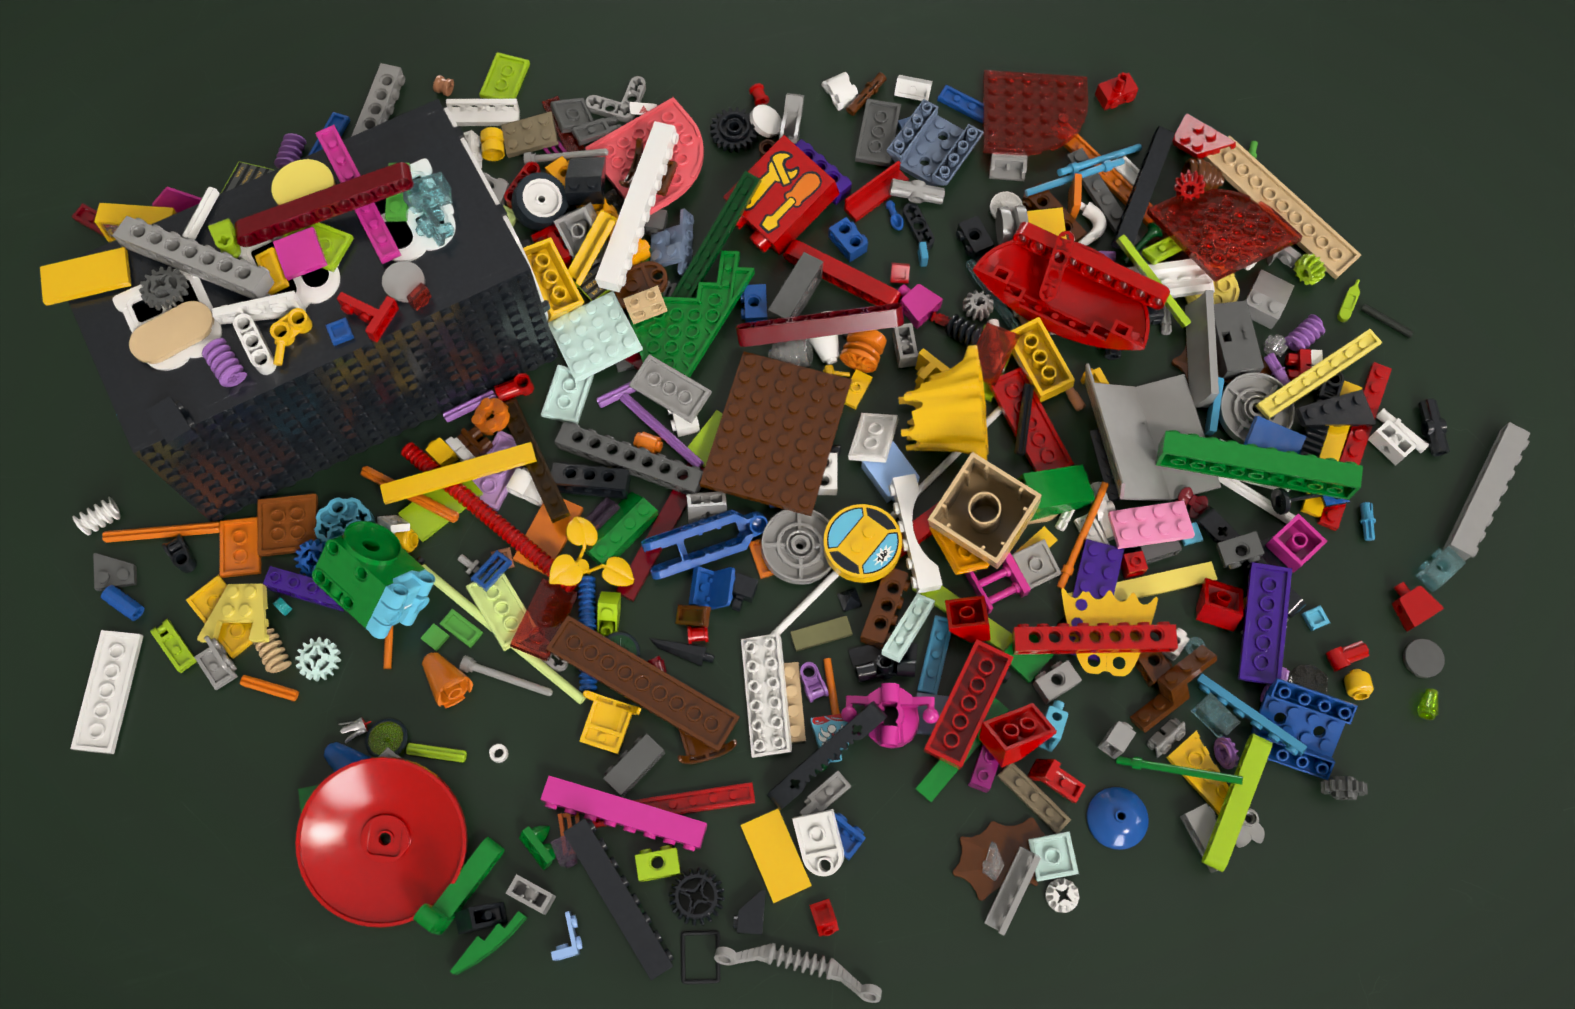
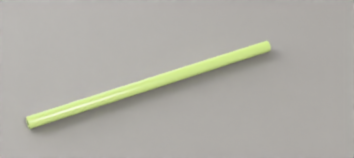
(534, 661)

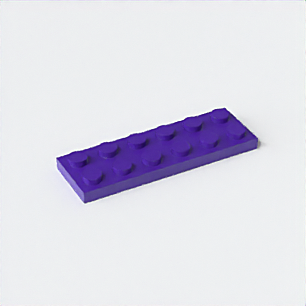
(1097, 575)
(1265, 623)

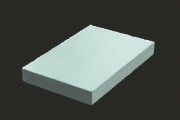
(566, 397)

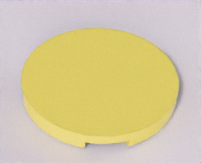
(301, 179)
(1225, 291)

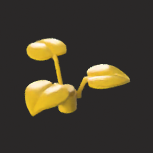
(570, 572)

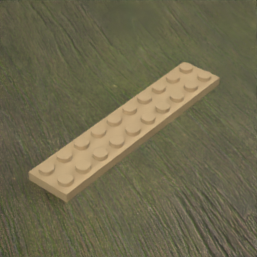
(1260, 184)

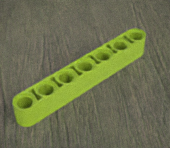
(1237, 803)

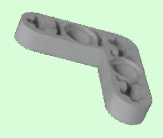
(624, 106)

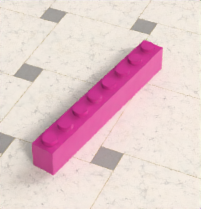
(623, 812)

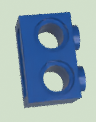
(845, 241)

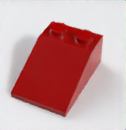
(1015, 734)

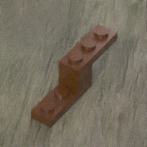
(1173, 688)

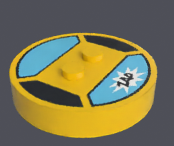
(862, 543)

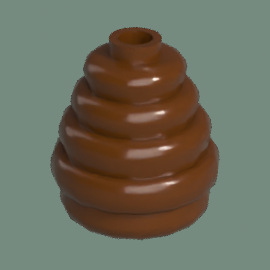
(1211, 175)

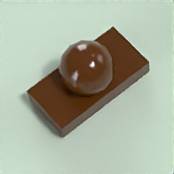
(693, 615)

